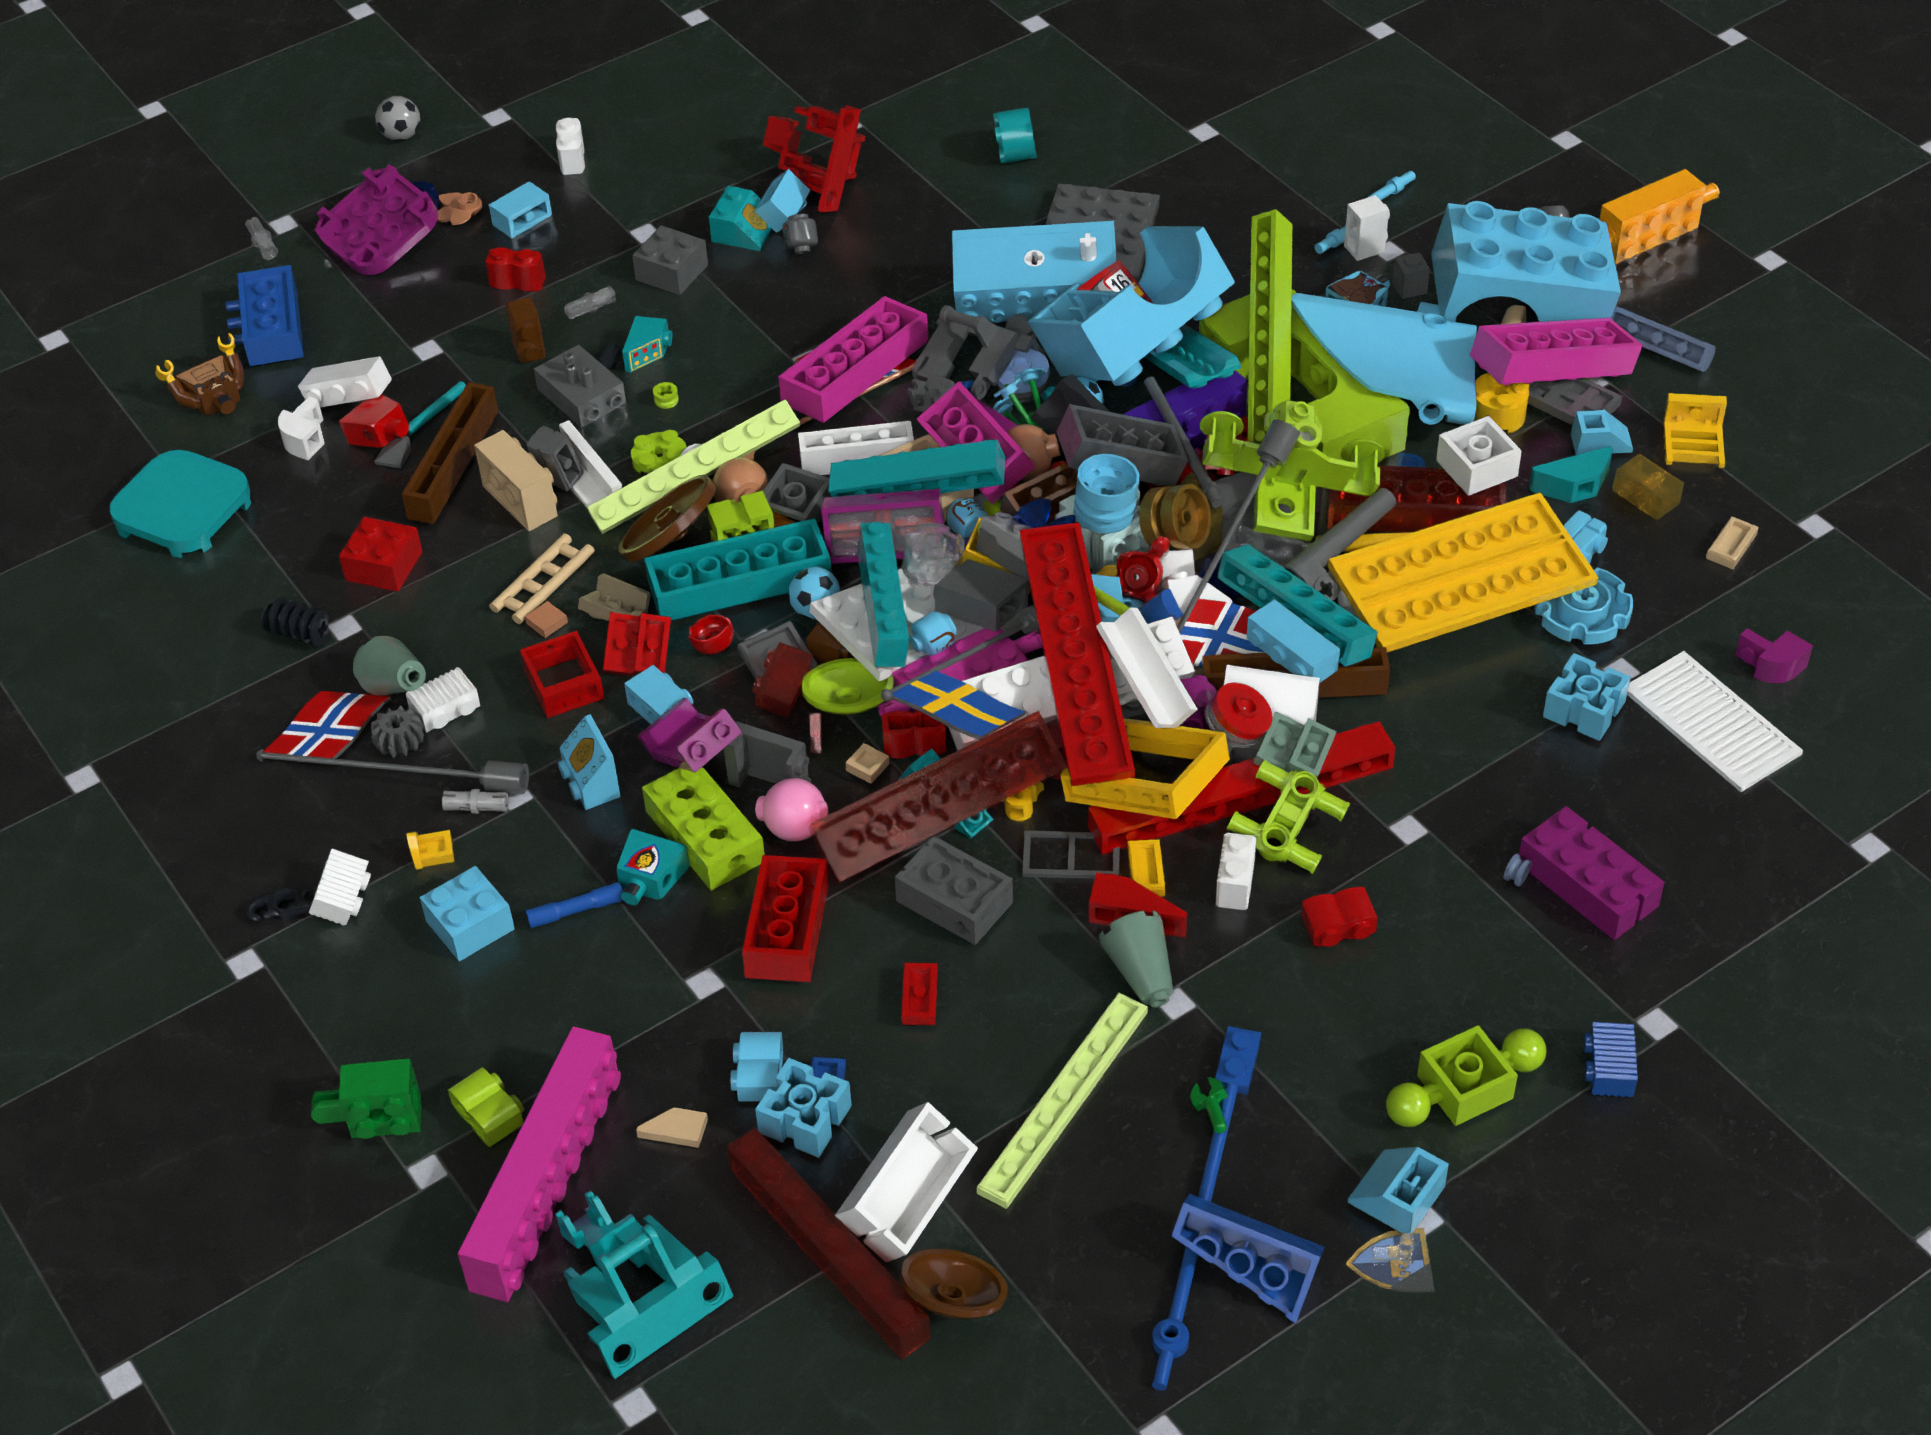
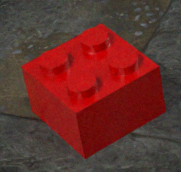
(380, 553)

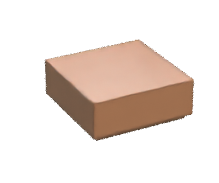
(546, 619)

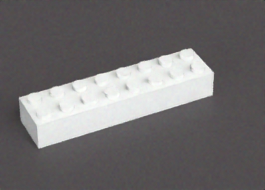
(1029, 689)

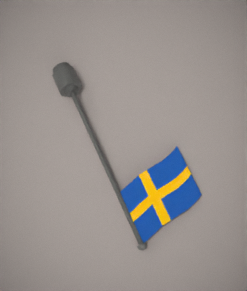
(957, 702)

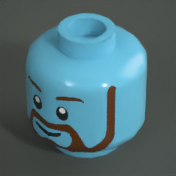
(964, 515)
(933, 633)

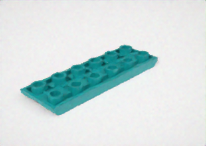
(1195, 359)

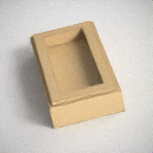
(1732, 542)

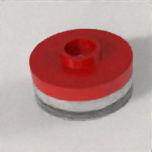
(1239, 713)

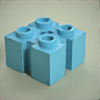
(1586, 696)
(803, 1107)

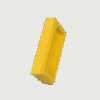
(1146, 864)

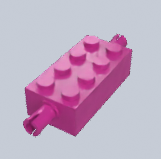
(995, 657)

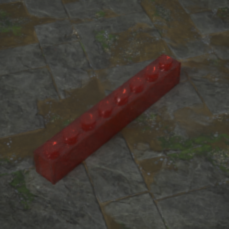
(829, 1243)

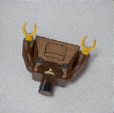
(209, 385)

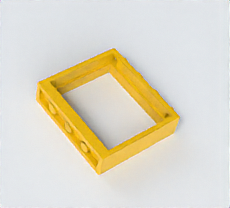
(1149, 797)

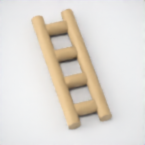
(541, 592)

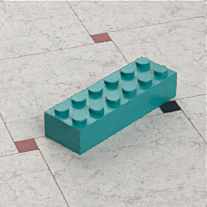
(734, 569)

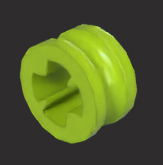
(665, 395)

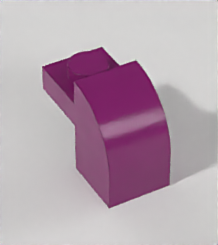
(1777, 660)

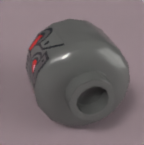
(800, 233)

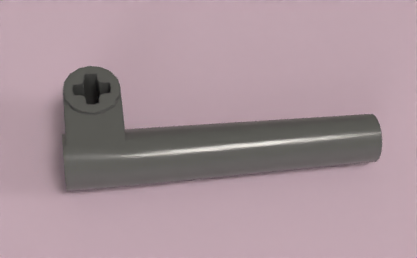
(1311, 561)

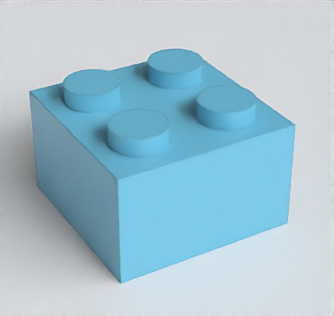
(467, 913)

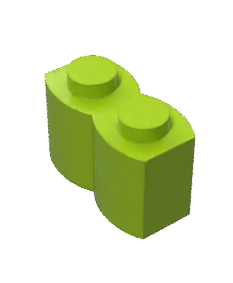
(486, 1106)

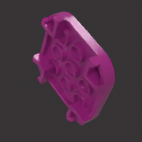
(377, 221)

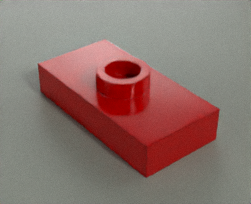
(919, 994)

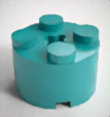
(1014, 135)

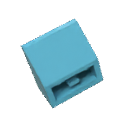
(1401, 1187)

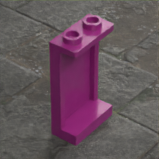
(688, 737)

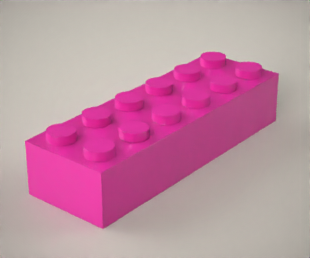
(1555, 350)
(853, 359)

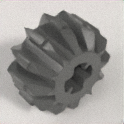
(397, 732)

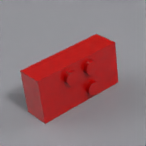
(785, 918)

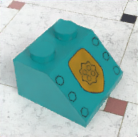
(735, 221)

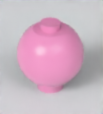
(791, 808)

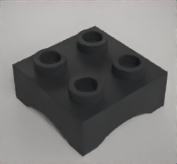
(1067, 392)

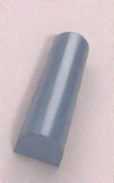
(1665, 340)

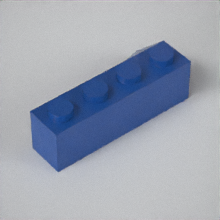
(1251, 1252)

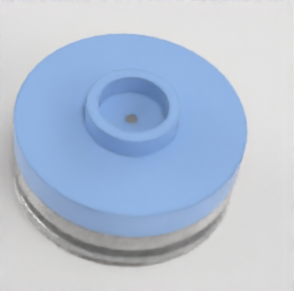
(1020, 362)

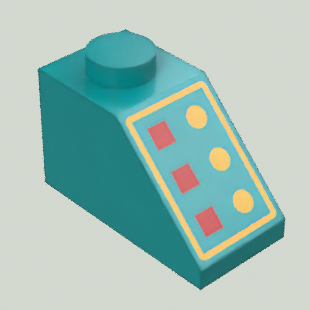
(646, 342)

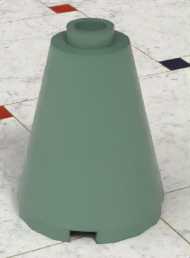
(387, 667)
(1141, 955)

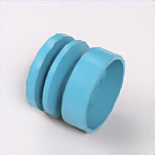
(1106, 493)

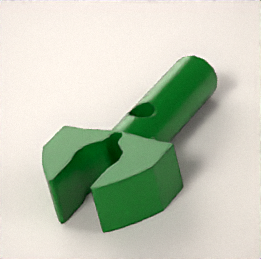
(1211, 1103)

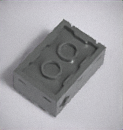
(954, 890)

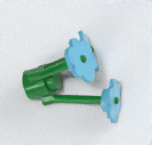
(1028, 377)

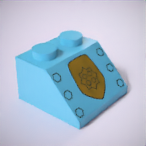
(589, 765)

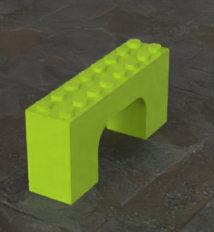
(1342, 403)

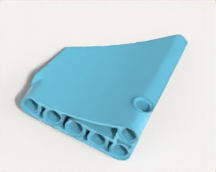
(1399, 353)

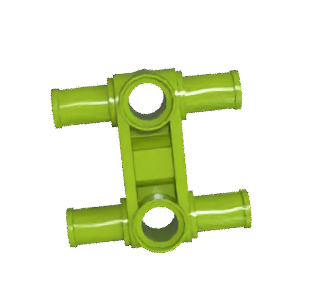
(1289, 815)

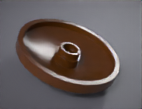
(667, 518)

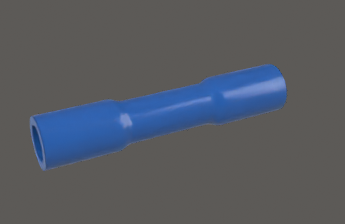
(556, 910)

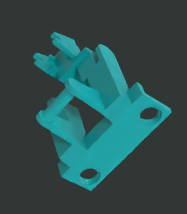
(658, 1314)

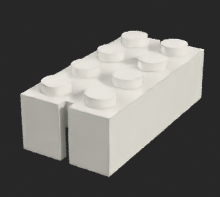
(906, 1182)

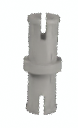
(475, 801)

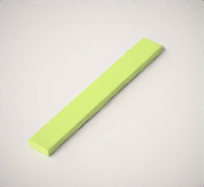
(1061, 1101)

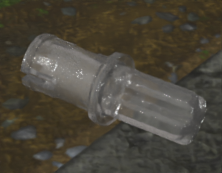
(261, 238)
(590, 302)

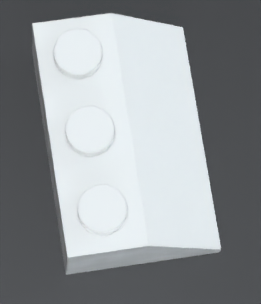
(1285, 693)

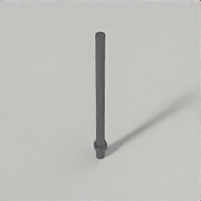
(1209, 487)

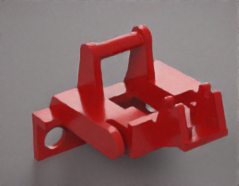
(842, 127)

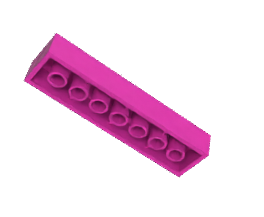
(539, 1165)

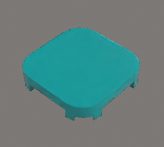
(180, 501)

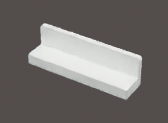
(597, 478)
(1147, 669)

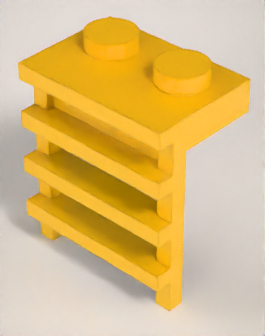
(1694, 429)

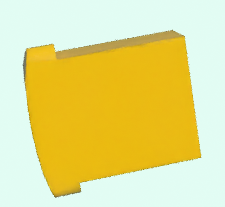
(430, 848)

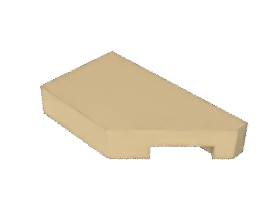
(675, 1127)

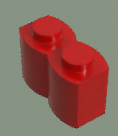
(515, 269)
(912, 734)
(1339, 916)

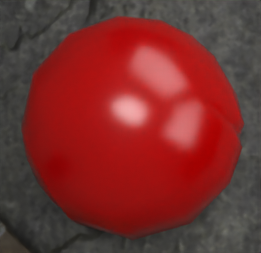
(711, 634)

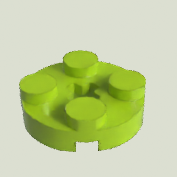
(648, 446)

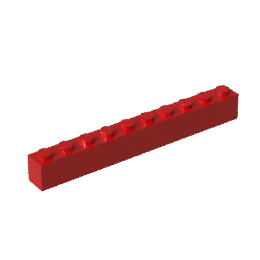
(1235, 788)

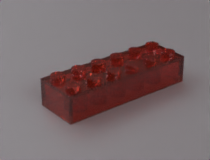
(1422, 499)

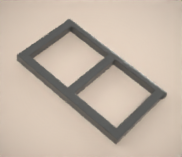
(1070, 873)

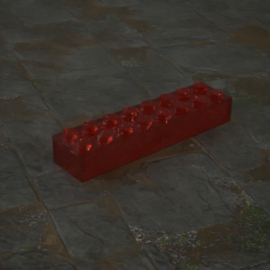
(937, 797)

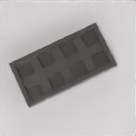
(1566, 397)

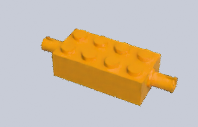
(1655, 213)

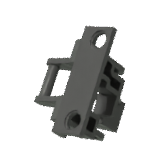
(935, 364)

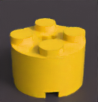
(1501, 402)

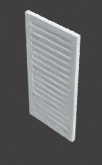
(1713, 721)

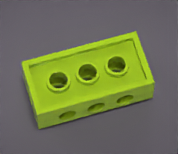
(716, 836)

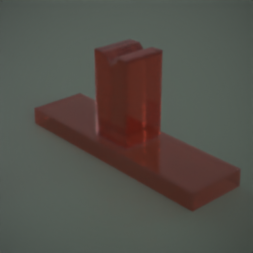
(815, 732)

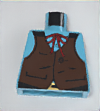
(1361, 289)

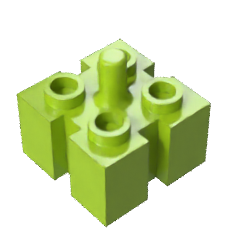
(740, 518)

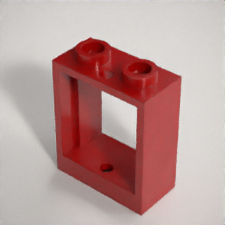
(572, 692)

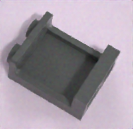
(764, 757)

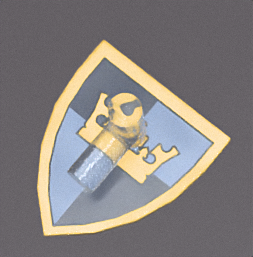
(1395, 1262)

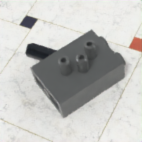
(582, 384)

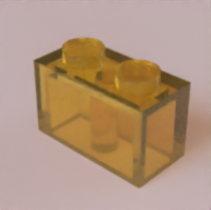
(1648, 486)

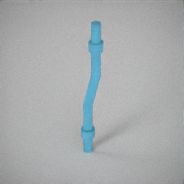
(1392, 187)

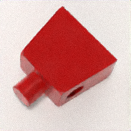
(375, 423)

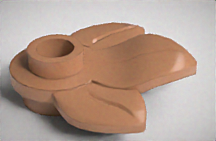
(458, 207)

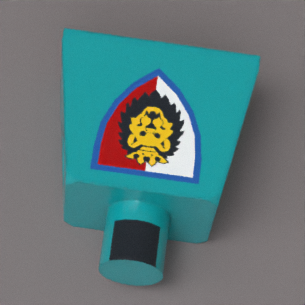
(650, 866)

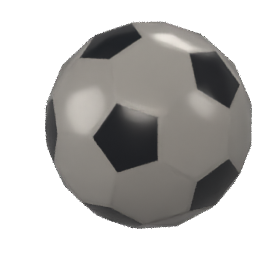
(397, 118)

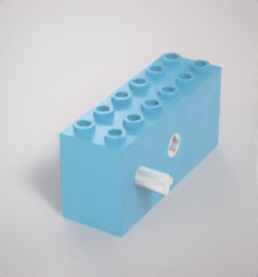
(1026, 266)

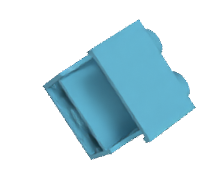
(1545, 260)
(1110, 331)

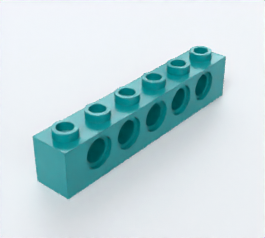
(1265, 580)

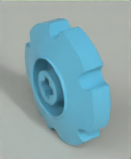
(1589, 613)

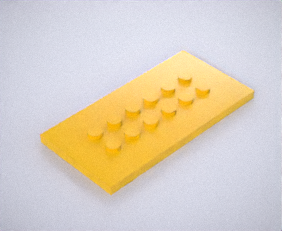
(1462, 572)

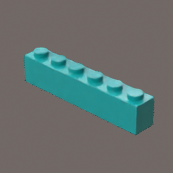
(941, 468)
(882, 595)

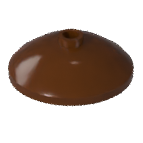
(953, 1283)

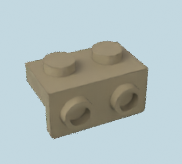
(615, 597)

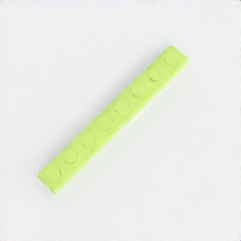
(700, 461)

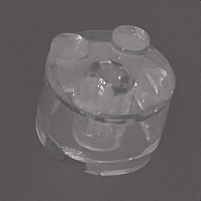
(931, 554)

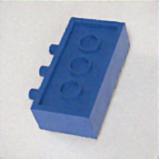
(267, 316)

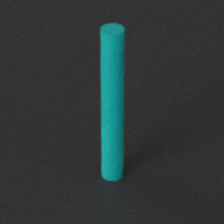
(435, 407)

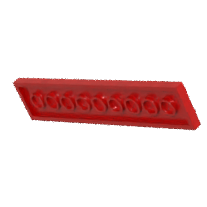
(1076, 655)

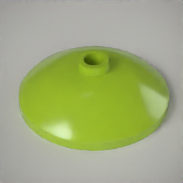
(843, 687)

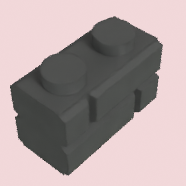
(556, 454)

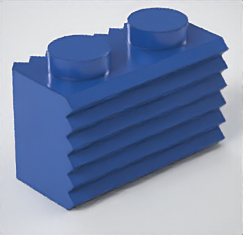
(1612, 1059)

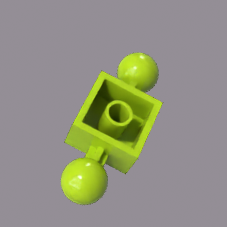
(1466, 1076)

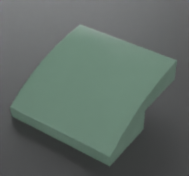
(1295, 745)

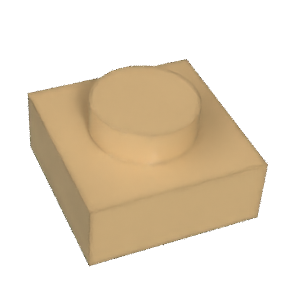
(867, 763)

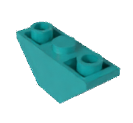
(1572, 477)

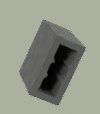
(981, 595)

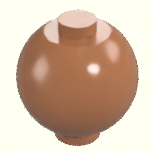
(1037, 446)
(738, 478)

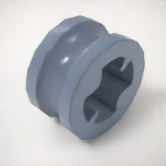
(1517, 870)

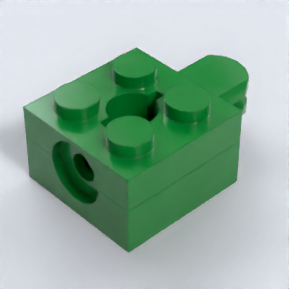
(372, 1099)

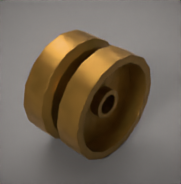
(1176, 513)

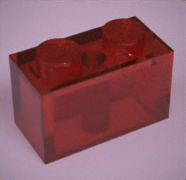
(782, 679)

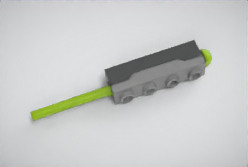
(1001, 542)

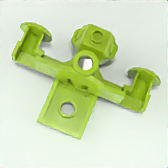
(1303, 470)

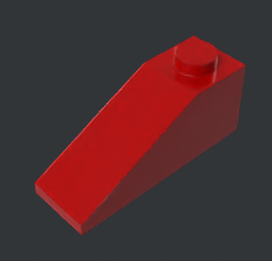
(1120, 895)

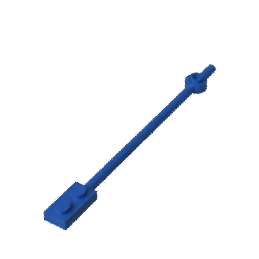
(1235, 1074)

